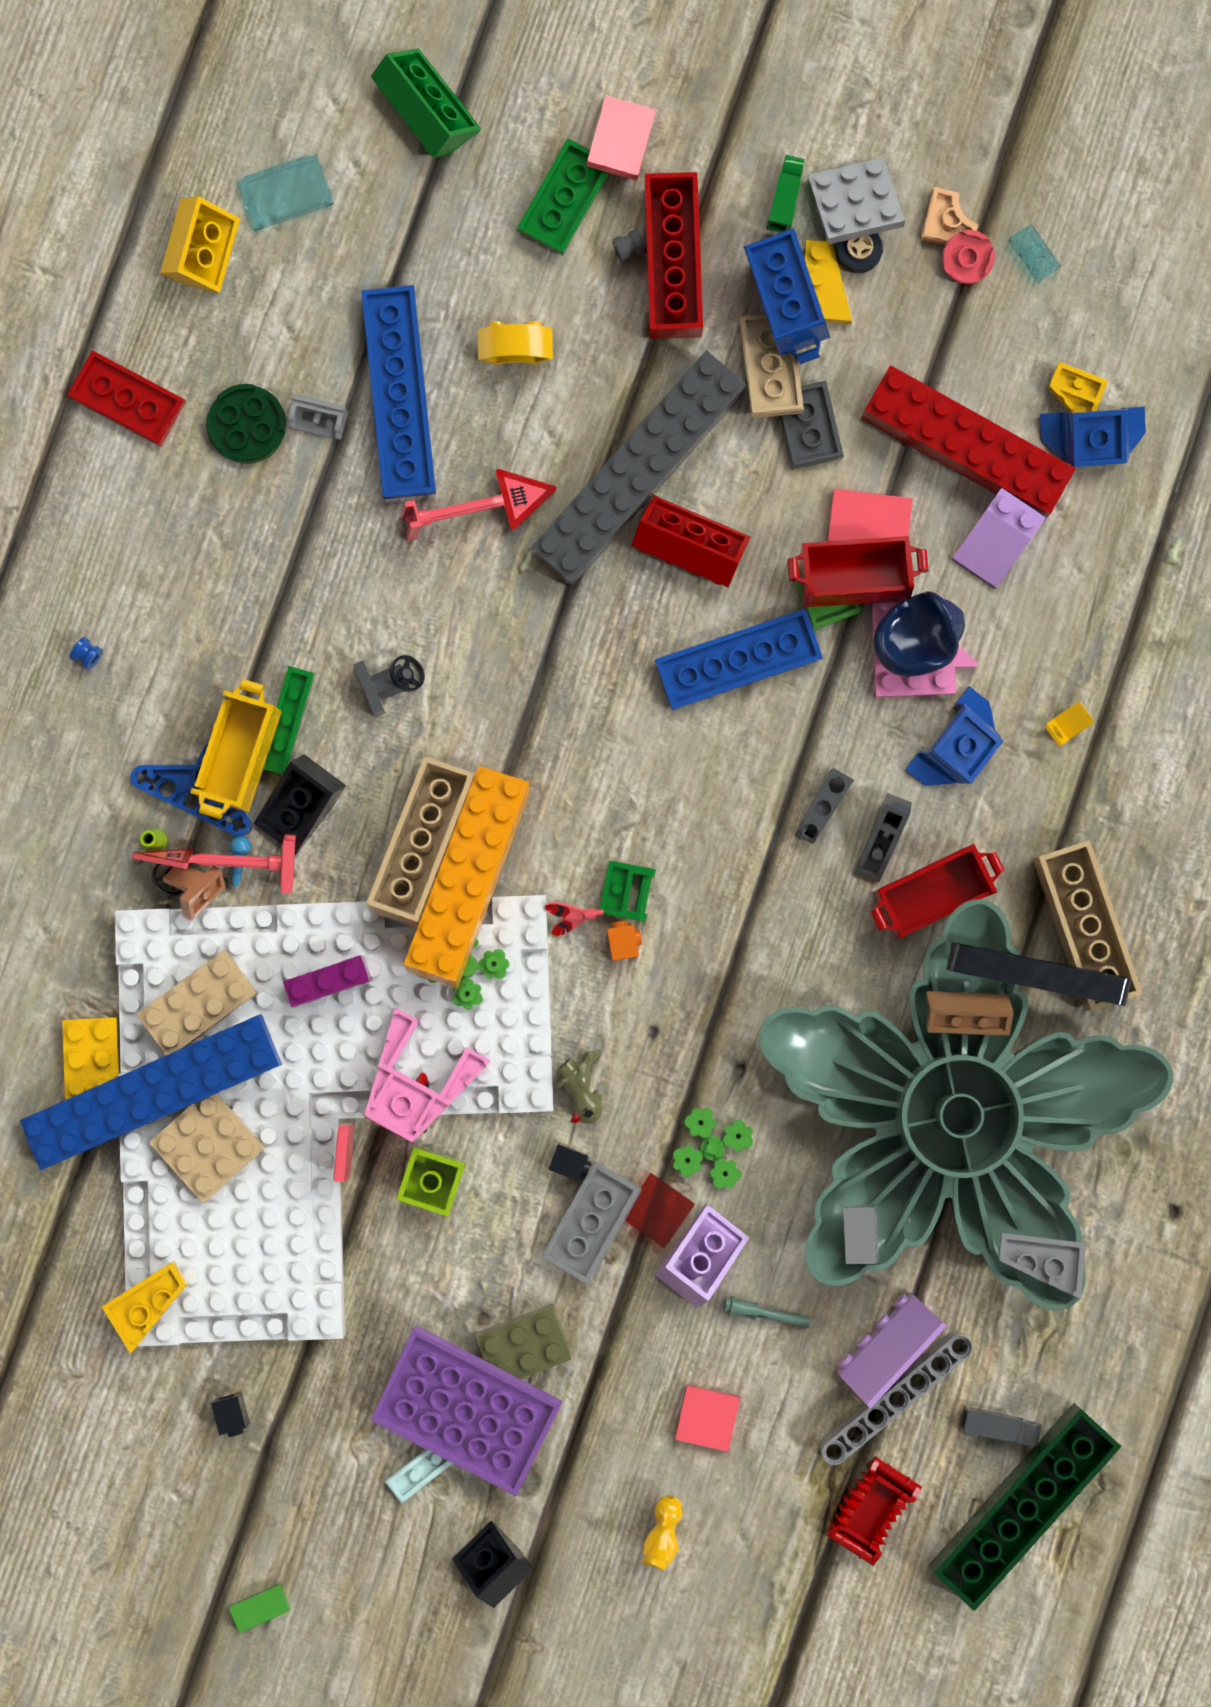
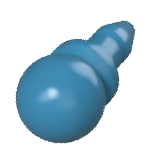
(239, 846)

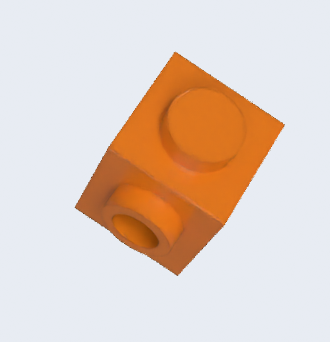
(623, 940)

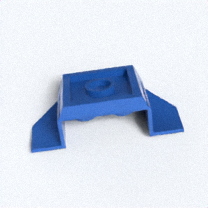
(1093, 436)
(962, 746)

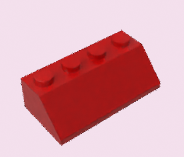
(690, 541)

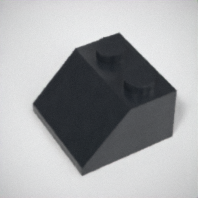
(492, 1565)

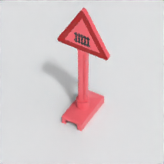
(518, 496)
(182, 857)

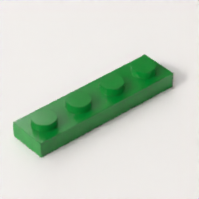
(292, 703)

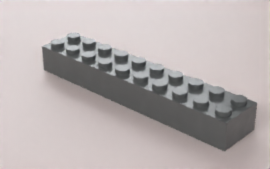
(638, 469)

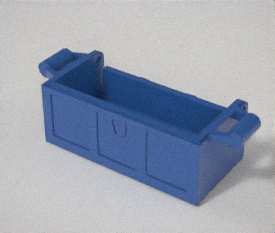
(788, 295)

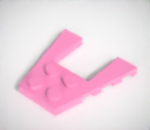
(404, 1103)

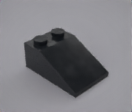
(299, 801)

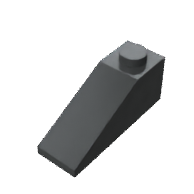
(883, 837)

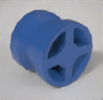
(86, 653)

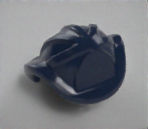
(919, 635)

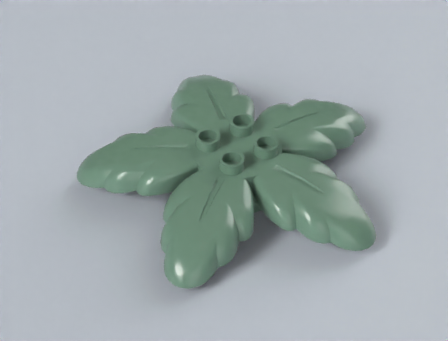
(956, 1115)

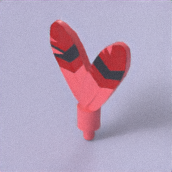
(571, 916)

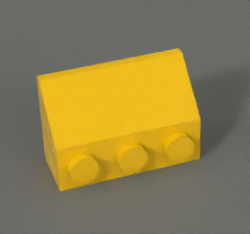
(200, 244)

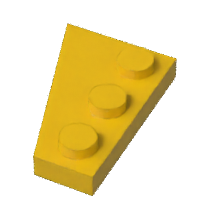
(827, 281)

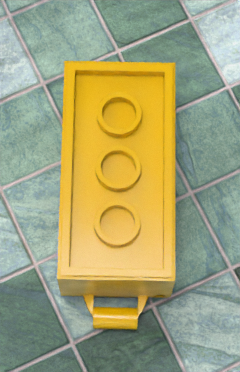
(236, 751)

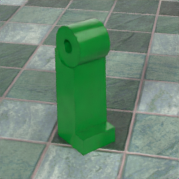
(786, 195)

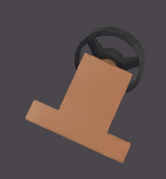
(198, 886)

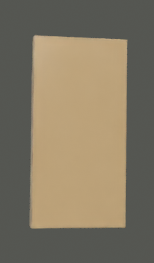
(770, 378)

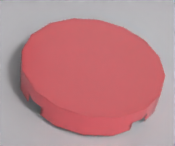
(968, 257)

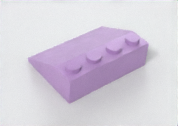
(890, 1348)

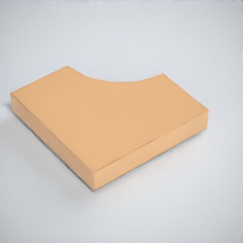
(944, 217)

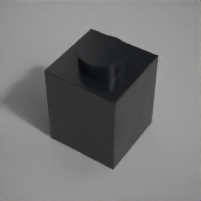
(569, 1162)
(230, 1414)

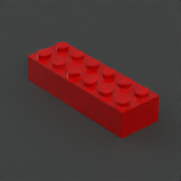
(673, 255)

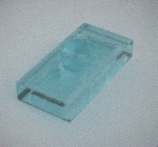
(1034, 253)

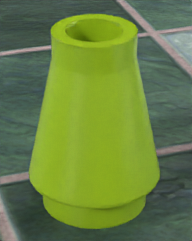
(159, 839)

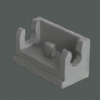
(317, 417)
(861, 1234)

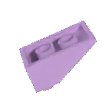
(998, 538)
(702, 1257)

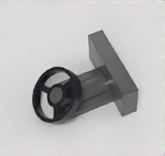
(388, 682)

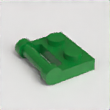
(618, 887)

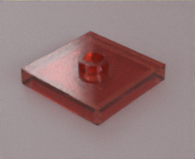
(659, 1210)

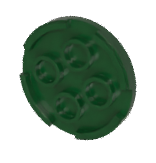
(246, 424)

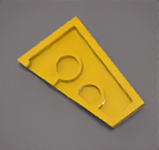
(144, 1304)

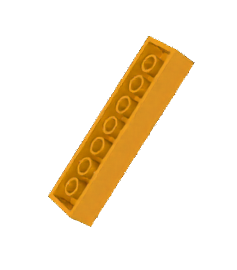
(467, 877)

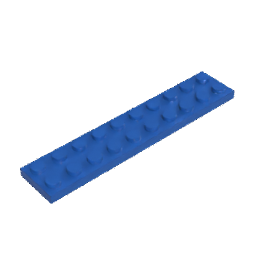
(151, 1092)

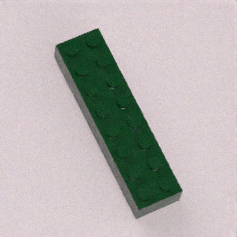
(1024, 1506)

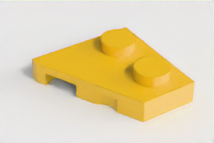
(1076, 388)

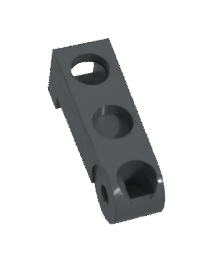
(824, 805)
(999, 1426)

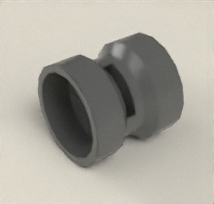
(628, 246)

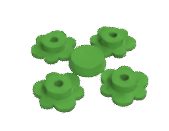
(484, 965)
(713, 1148)

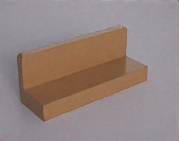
(969, 1013)

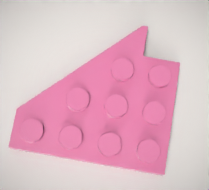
(932, 684)

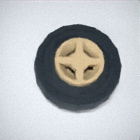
(856, 261)

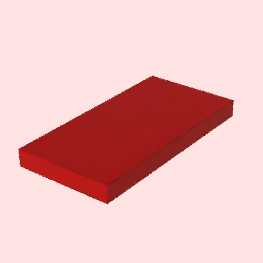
(126, 398)

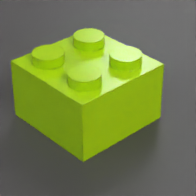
(431, 1181)

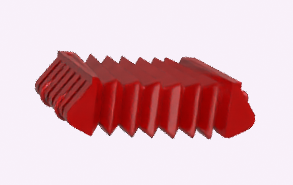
(871, 1509)

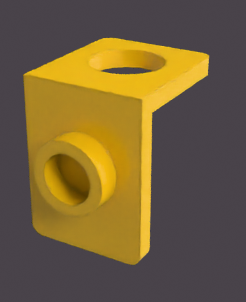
(1069, 723)

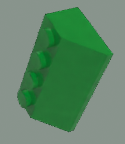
(424, 102)

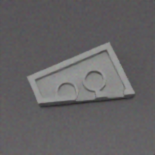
(1045, 1259)

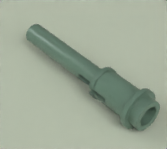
(752, 1310)

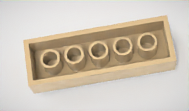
(420, 842)
(1085, 915)

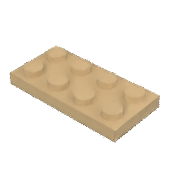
(197, 1003)

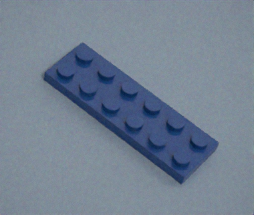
(738, 659)

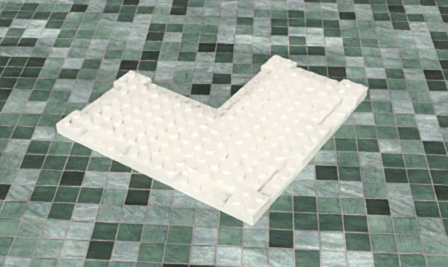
(270, 1241)

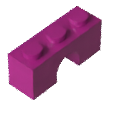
(327, 981)

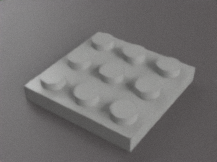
(855, 200)

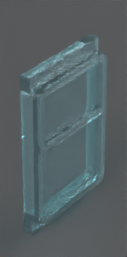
(285, 192)

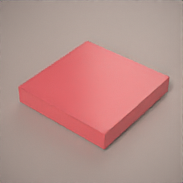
(343, 1153)
(707, 1418)

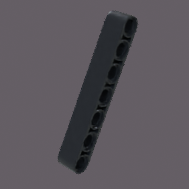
(1038, 974)

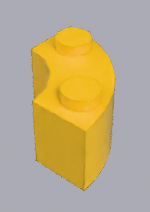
(515, 343)

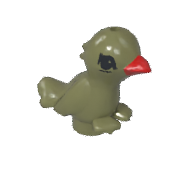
(576, 1081)

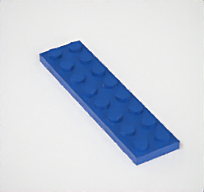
(398, 392)

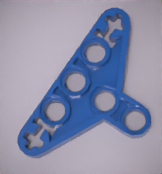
(184, 779)

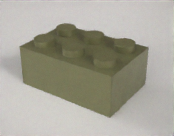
(526, 1343)

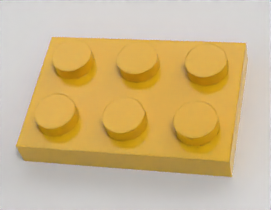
(90, 1053)

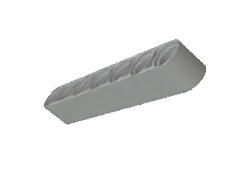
(909, 1396)

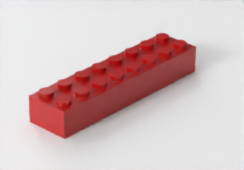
(966, 441)

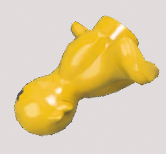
(662, 1542)

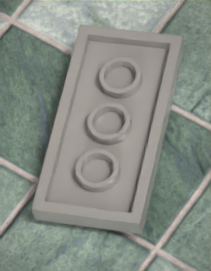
(591, 1223)

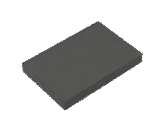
(813, 435)

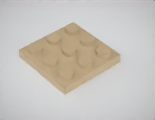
(207, 1146)

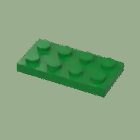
(563, 199)

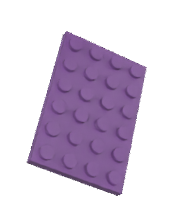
(466, 1410)

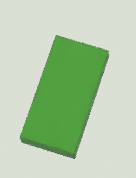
(259, 1608)

